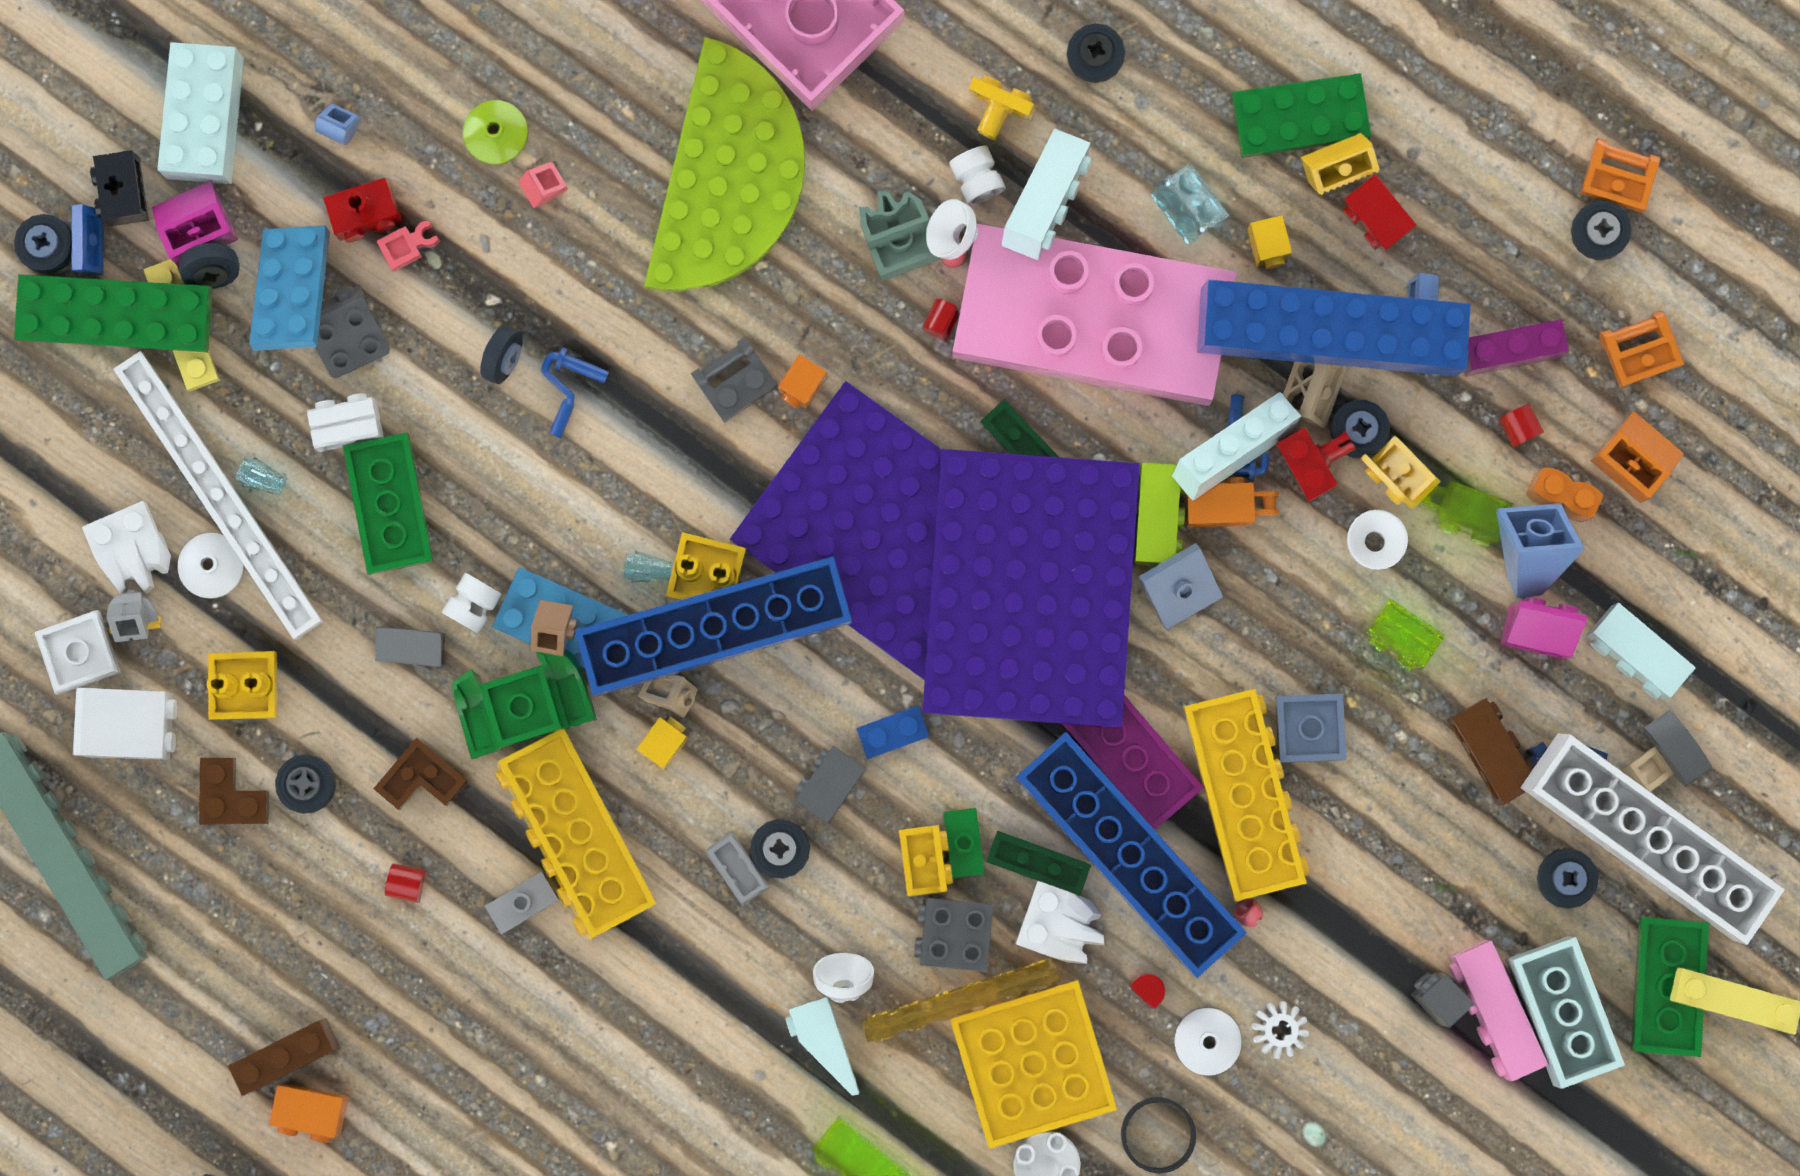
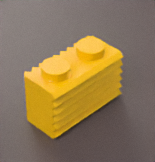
(1340, 163)

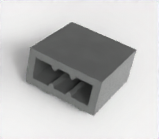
(954, 934)

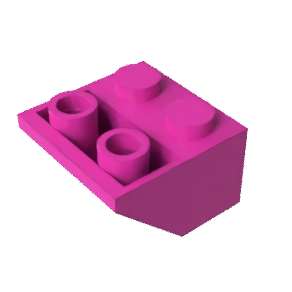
(193, 220)
(1543, 628)

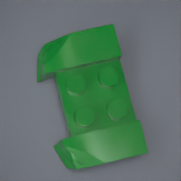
(522, 704)

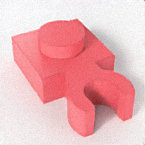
(402, 247)

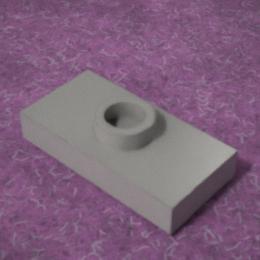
(737, 868)
(522, 902)

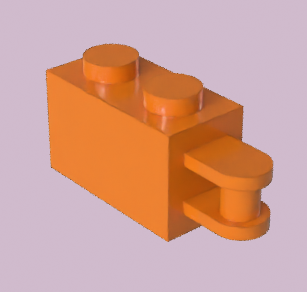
(1229, 505)

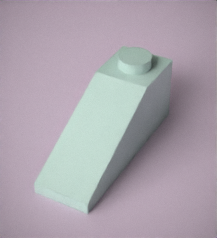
(821, 1036)

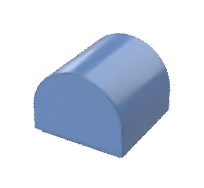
(337, 124)
(1424, 287)

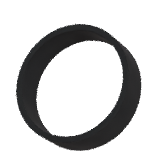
(1186, 1156)

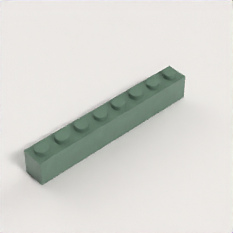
(65, 864)

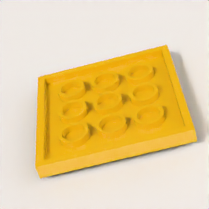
(1033, 1064)

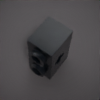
(130, 202)

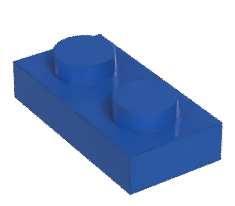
(87, 241)
(892, 732)

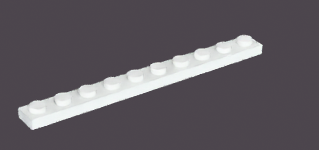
(218, 495)

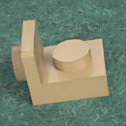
(670, 693)
(1649, 769)

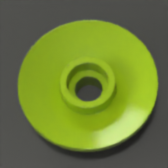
(497, 147)

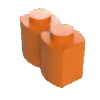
(1555, 487)

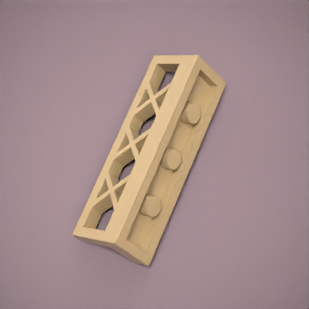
(1318, 391)

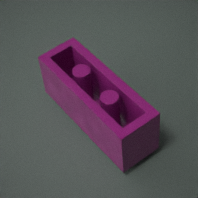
(1516, 347)

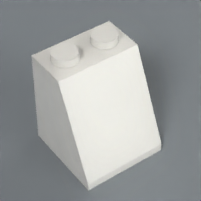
(124, 724)

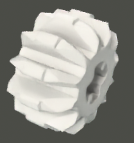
(1274, 1019)

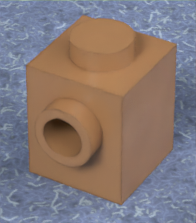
(552, 628)

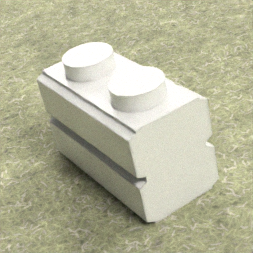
(345, 422)

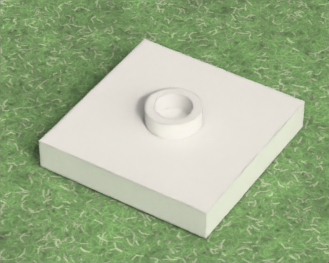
(77, 652)

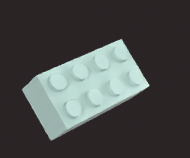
(200, 113)
(1565, 1012)

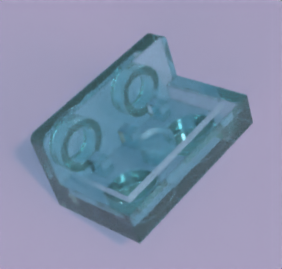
(1189, 203)

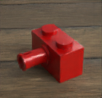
(362, 210)
(1312, 462)

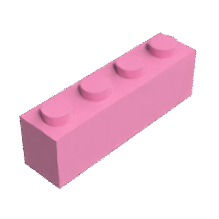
(1498, 1011)

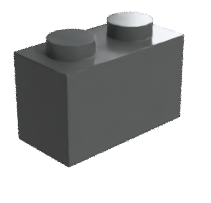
(829, 784)
(1441, 998)

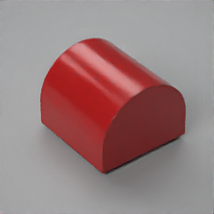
(941, 319)
(1521, 425)
(405, 883)
(1149, 989)

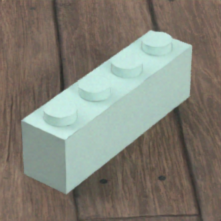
(1046, 195)
(1236, 446)

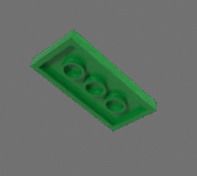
(1300, 115)
(388, 503)
(1657, 1022)

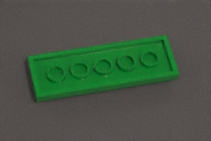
(113, 313)

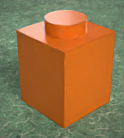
(802, 383)

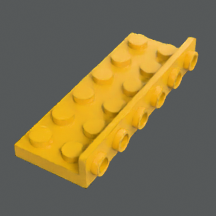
(1246, 794)
(574, 834)

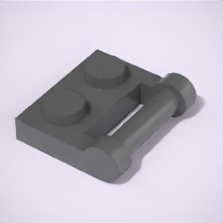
(741, 388)

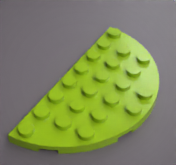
(731, 175)

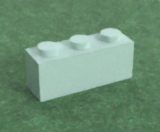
(1639, 652)

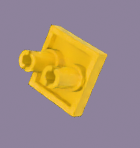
(999, 105)
(704, 566)
(242, 685)

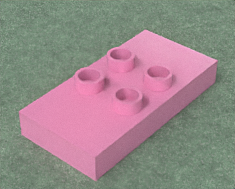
(810, 41)
(1088, 317)

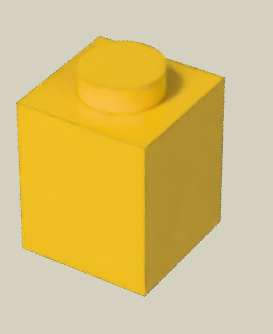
(1269, 242)
(663, 742)

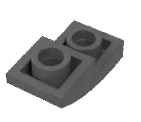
(1678, 748)

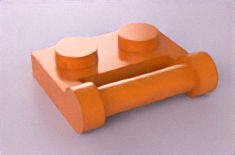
(1618, 185)
(1646, 359)

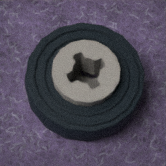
(1592, 238)
(791, 846)

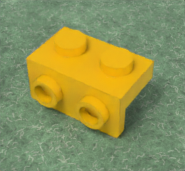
(1402, 472)
(924, 860)

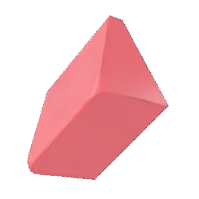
(542, 184)

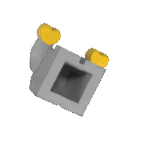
(131, 616)

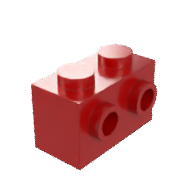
(1378, 214)

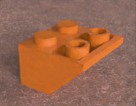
(1637, 457)

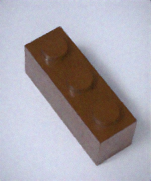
(1492, 750)
(284, 1057)

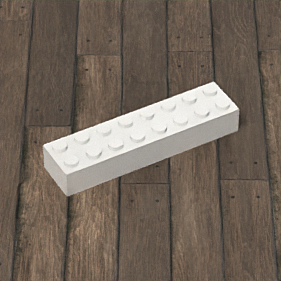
(1652, 838)

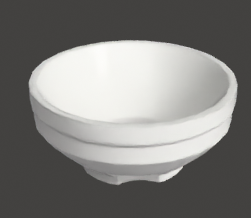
(945, 227)
(1389, 528)
(843, 971)

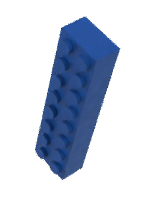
(1333, 328)
(713, 627)
(1131, 855)

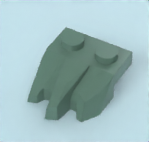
(897, 234)

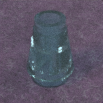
(260, 477)
(646, 568)

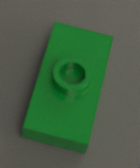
(964, 843)

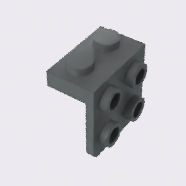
(349, 333)

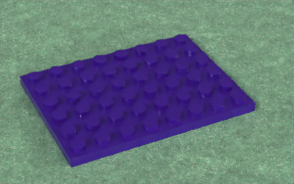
(869, 498)
(1031, 588)

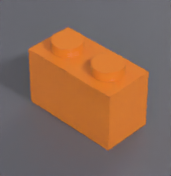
(308, 1112)

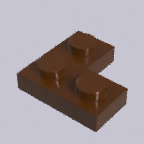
(419, 768)
(221, 802)

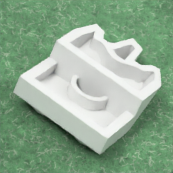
(128, 547)
(1059, 924)

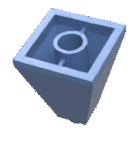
(1536, 546)

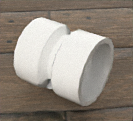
(975, 171)
(470, 591)

